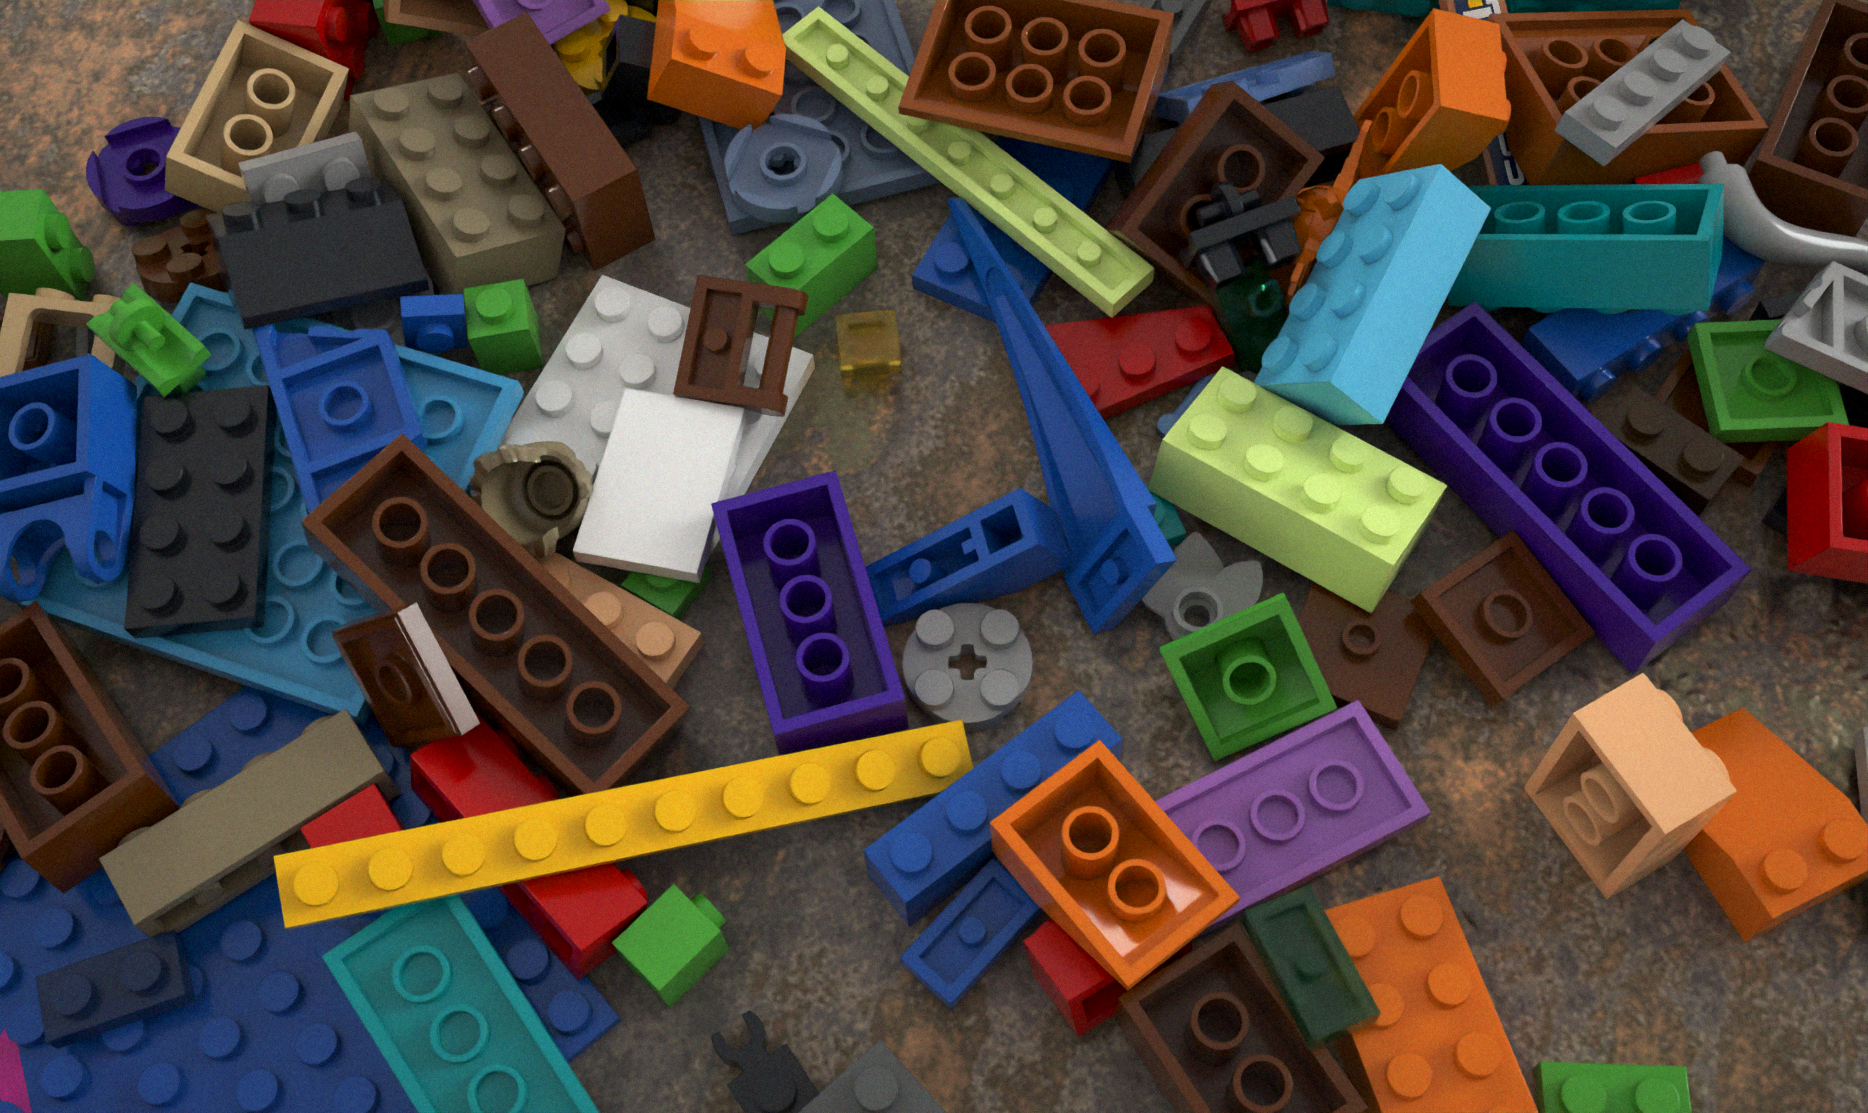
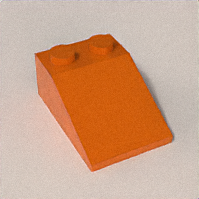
(718, 59)
(1437, 98)
(1781, 837)
(1110, 866)

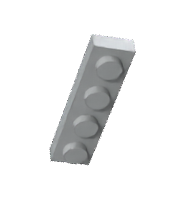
(1642, 92)

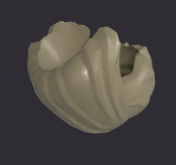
(533, 492)

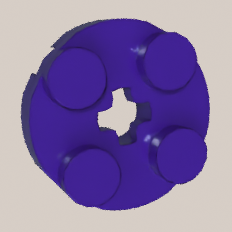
(115, 172)

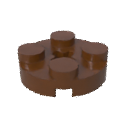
(178, 257)

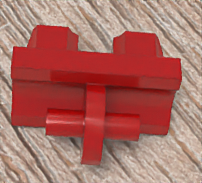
(1257, 20)

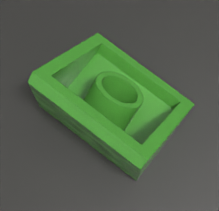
(1248, 677)

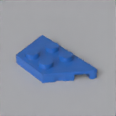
(337, 401)

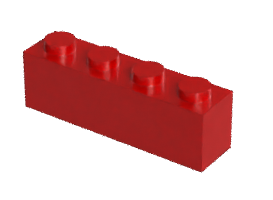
(570, 911)

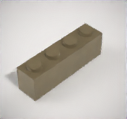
(228, 834)

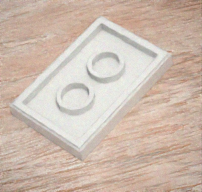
(658, 485)

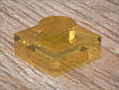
(868, 343)

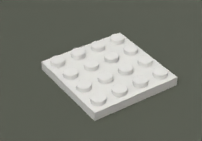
(634, 343)

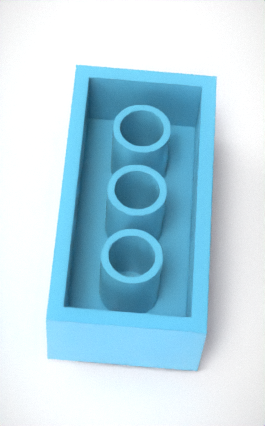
(1373, 294)

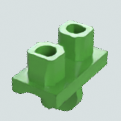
(151, 342)

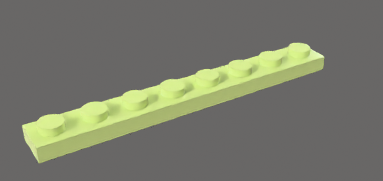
(970, 166)

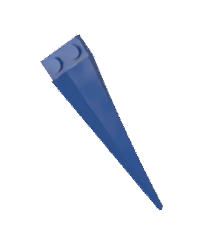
(1087, 476)

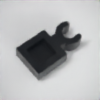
(630, 120)
(768, 1081)

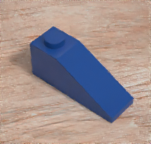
(971, 559)

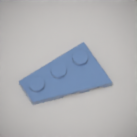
(1283, 76)

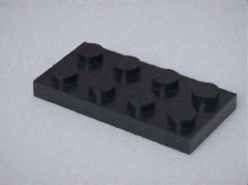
(202, 513)

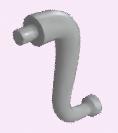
(1768, 237)

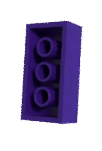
(810, 615)

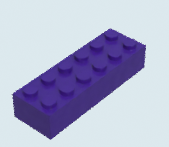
(1569, 489)

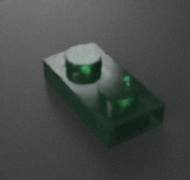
(1310, 967)

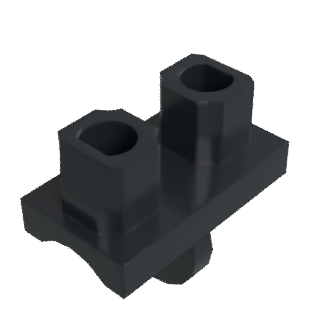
(1217, 245)

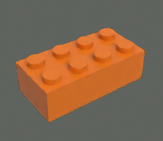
(1437, 1027)

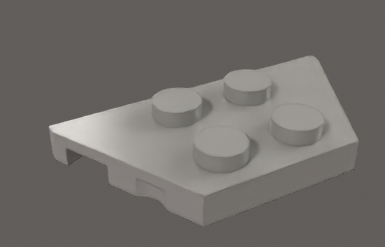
(1828, 327)

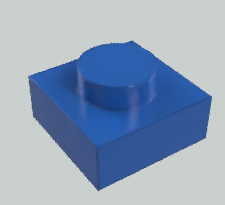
(434, 322)

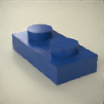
(970, 934)

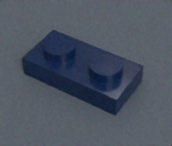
(114, 989)

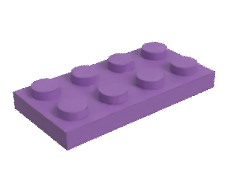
(1297, 808)

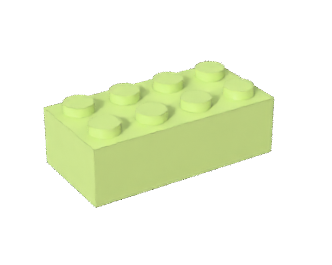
(1295, 488)

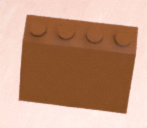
(1567, 54)
(1043, 71)

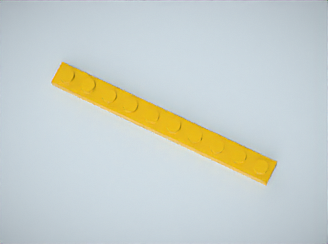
(616, 824)

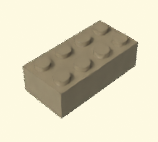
(460, 185)

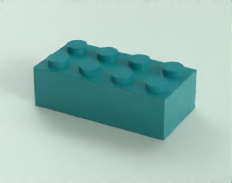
(1595, 248)

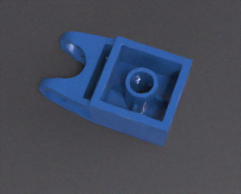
(65, 471)

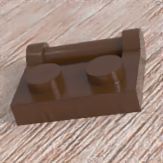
(721, 341)

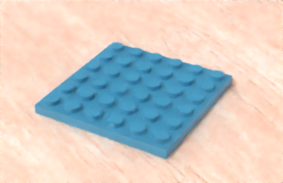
(294, 652)

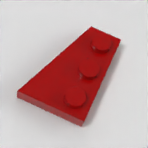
(1142, 354)

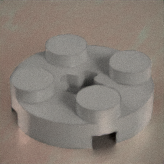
(963, 631)

